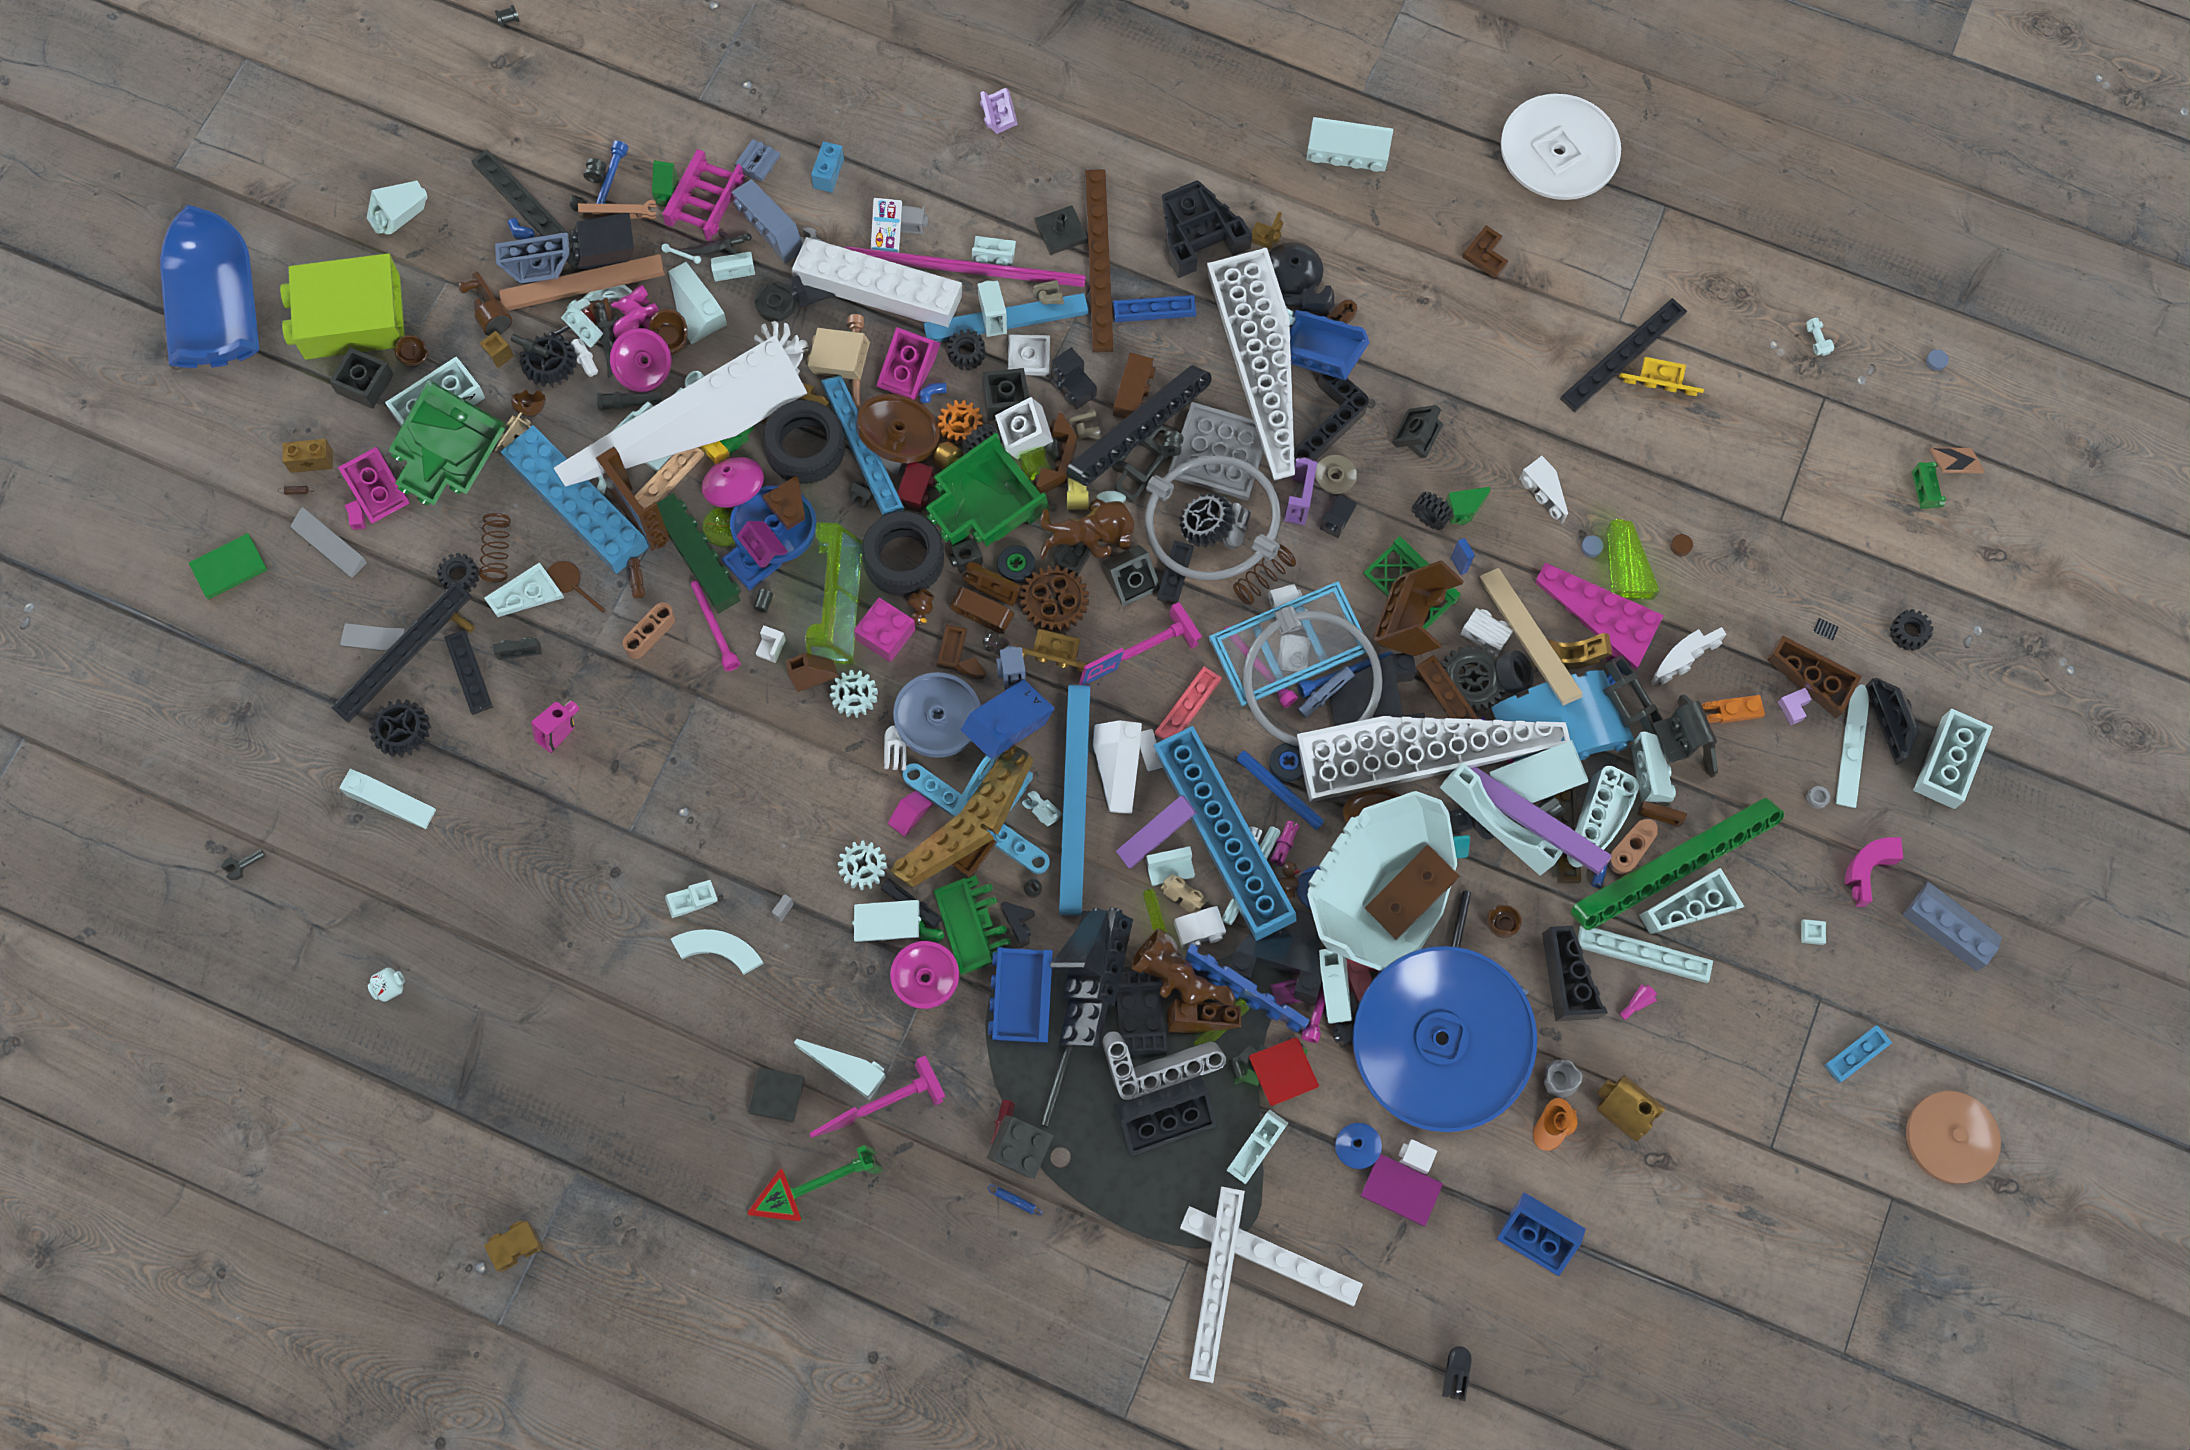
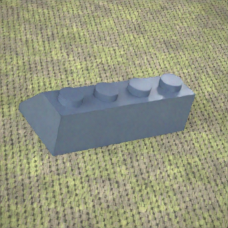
(1953, 927)

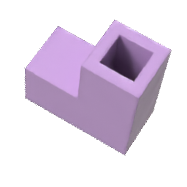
(1792, 705)

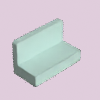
(732, 266)
(1174, 862)

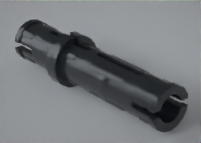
(900, 894)

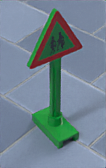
(779, 1200)

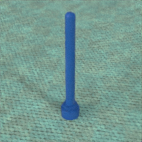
(619, 150)
(1306, 686)

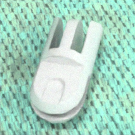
(894, 746)

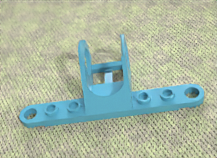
(954, 802)

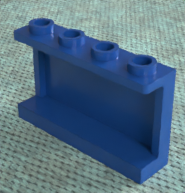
(1326, 344)
(1021, 995)

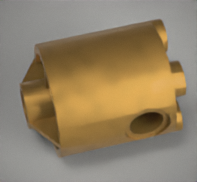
(1628, 1107)

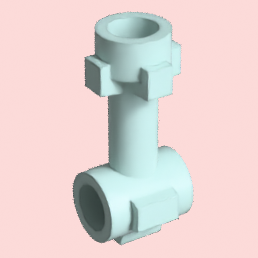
(1821, 347)

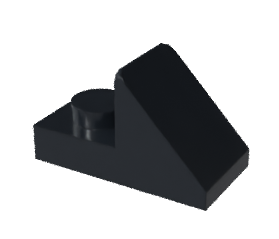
(1015, 916)

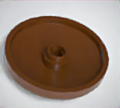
(897, 428)

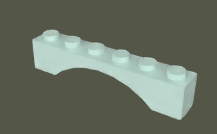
(1467, 790)

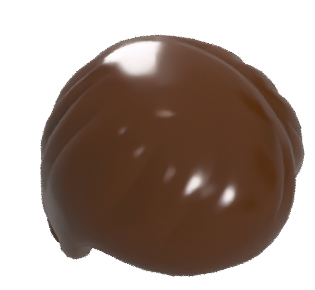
(671, 328)

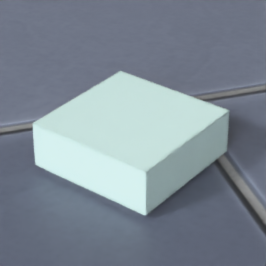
(1813, 932)

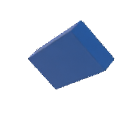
(1462, 556)

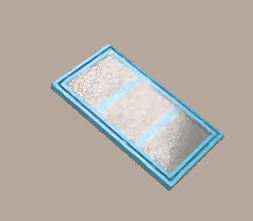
(1291, 655)

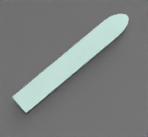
(1853, 748)

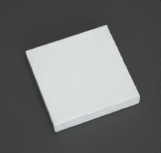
(1030, 353)

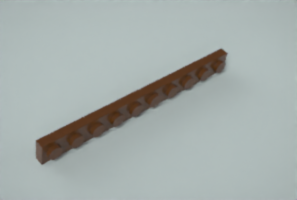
(1099, 261)

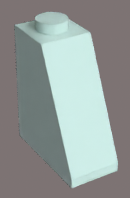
(992, 308)

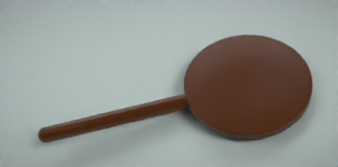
(566, 578)

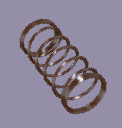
(492, 569)
(1241, 586)

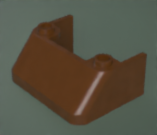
(1408, 606)

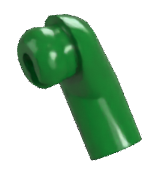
(932, 935)

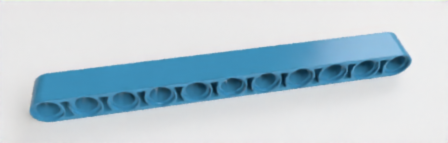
(1074, 801)

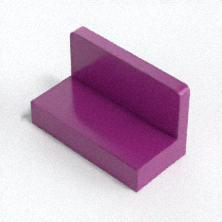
(760, 542)

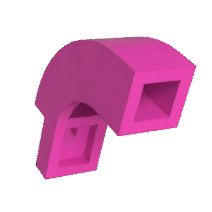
(1879, 852)

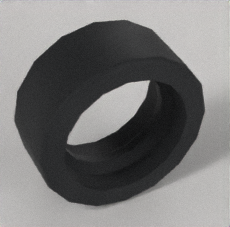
(1515, 672)

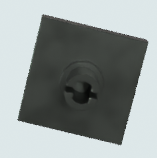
(1061, 230)

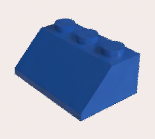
(1541, 1234)

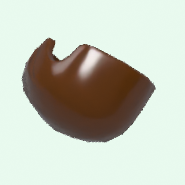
(410, 350)
(528, 403)
(1504, 921)

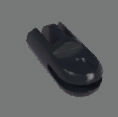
(1457, 1373)

